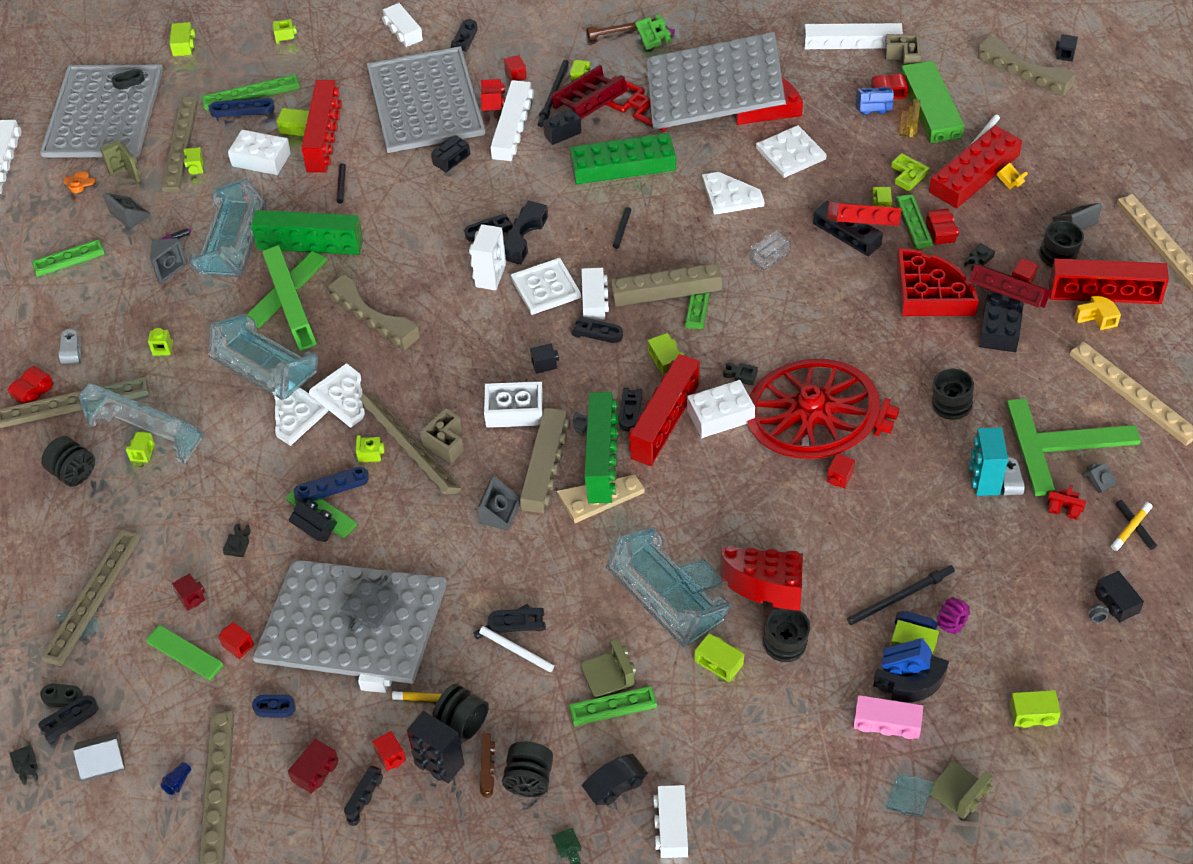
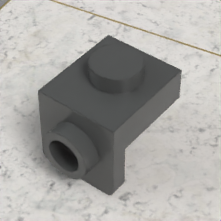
(1100, 476)

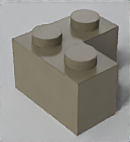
(904, 48)
(442, 436)

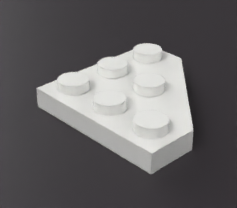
(730, 194)
(341, 395)
(296, 415)

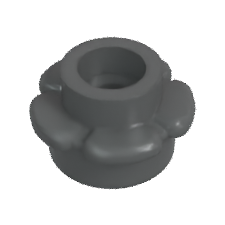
(1098, 613)

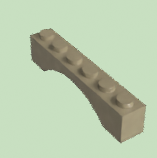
(1051, 78)
(397, 329)

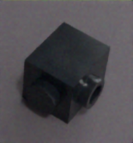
(1066, 47)
(544, 358)

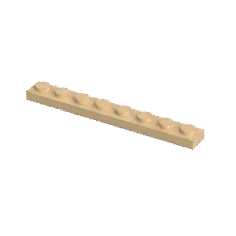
(1158, 238)
(1134, 393)

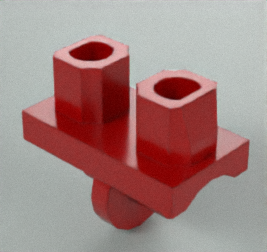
(886, 411)
(1066, 499)

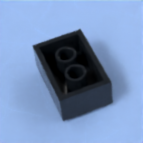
(1001, 323)
(435, 747)

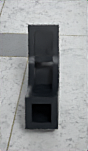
(913, 687)

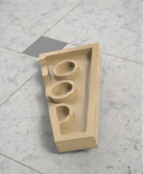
(576, 499)

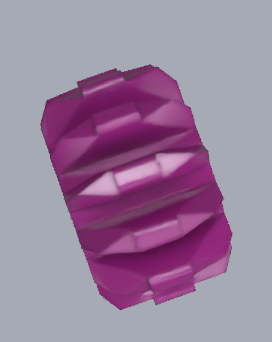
(953, 615)

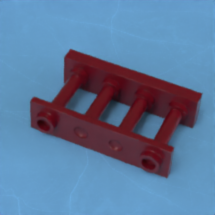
(593, 101)
(1010, 286)

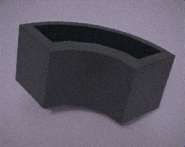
(614, 779)

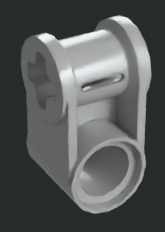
(69, 347)
(1013, 481)

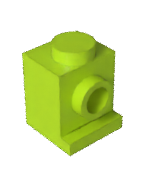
(284, 30)
(579, 68)
(194, 160)
(882, 196)
(160, 337)
(141, 447)
(369, 449)

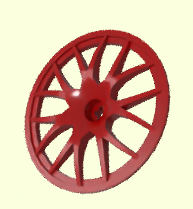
(814, 407)

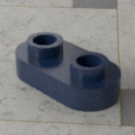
(916, 619)
(274, 705)

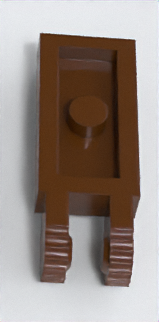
(487, 766)

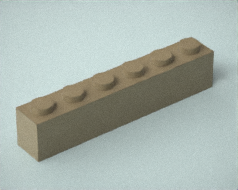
(667, 284)
(544, 460)

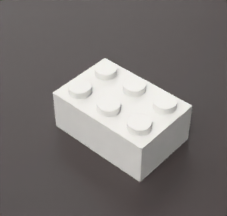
(259, 152)
(488, 257)
(513, 404)
(720, 408)

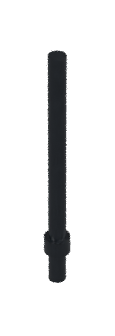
(545, 112)
(933, 578)

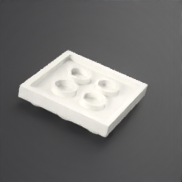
(791, 151)
(545, 286)

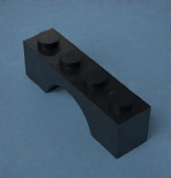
(531, 218)

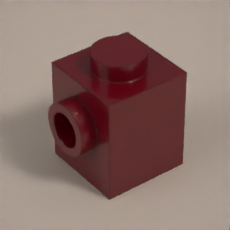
(189, 591)

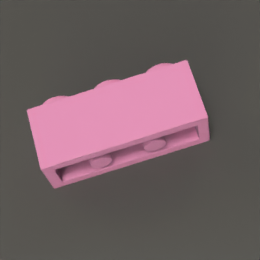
(888, 717)

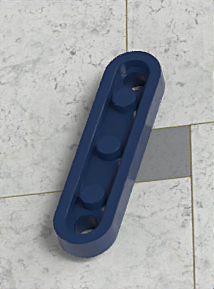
(241, 107)
(331, 484)

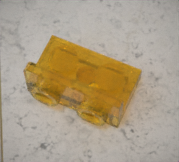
(909, 120)

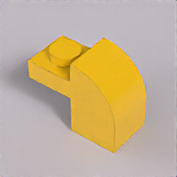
(1101, 310)

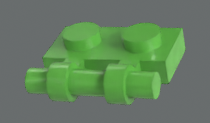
(648, 32)

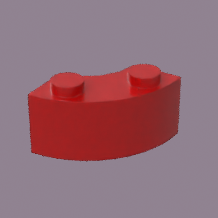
(492, 94)

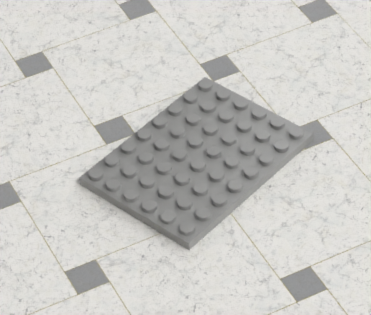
(715, 80)
(425, 99)
(96, 114)
(313, 633)

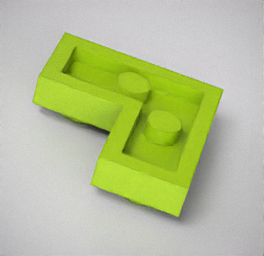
(911, 171)

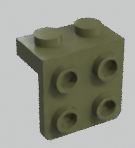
(118, 159)
(610, 671)
(961, 789)

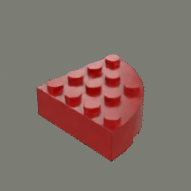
(791, 109)
(933, 286)
(764, 575)

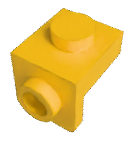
(1011, 176)

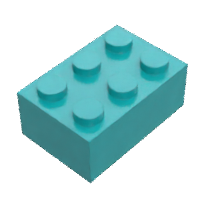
(988, 461)

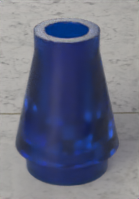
(175, 779)

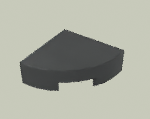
(580, 423)

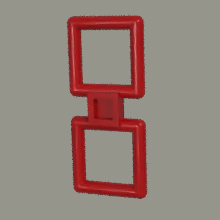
(637, 101)

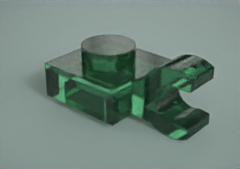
(567, 845)

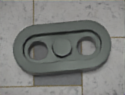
(128, 79)
(59, 695)

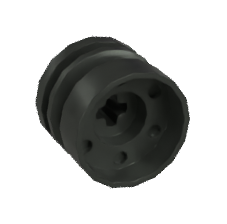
(1061, 241)
(953, 393)
(68, 461)
(787, 625)
(461, 711)
(527, 769)

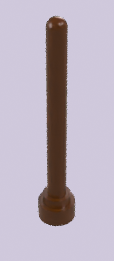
(593, 32)

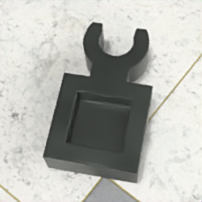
(979, 255)
(744, 373)
(238, 543)
(24, 763)

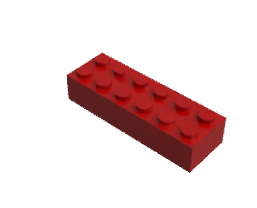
(321, 126)
(975, 166)
(1109, 279)
(664, 409)

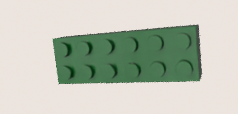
(623, 158)
(307, 232)
(601, 447)

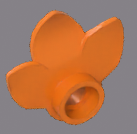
(78, 181)

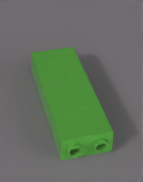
(937, 108)
(289, 298)

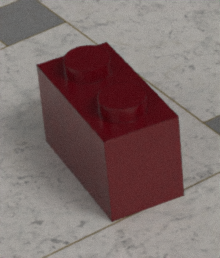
(313, 766)

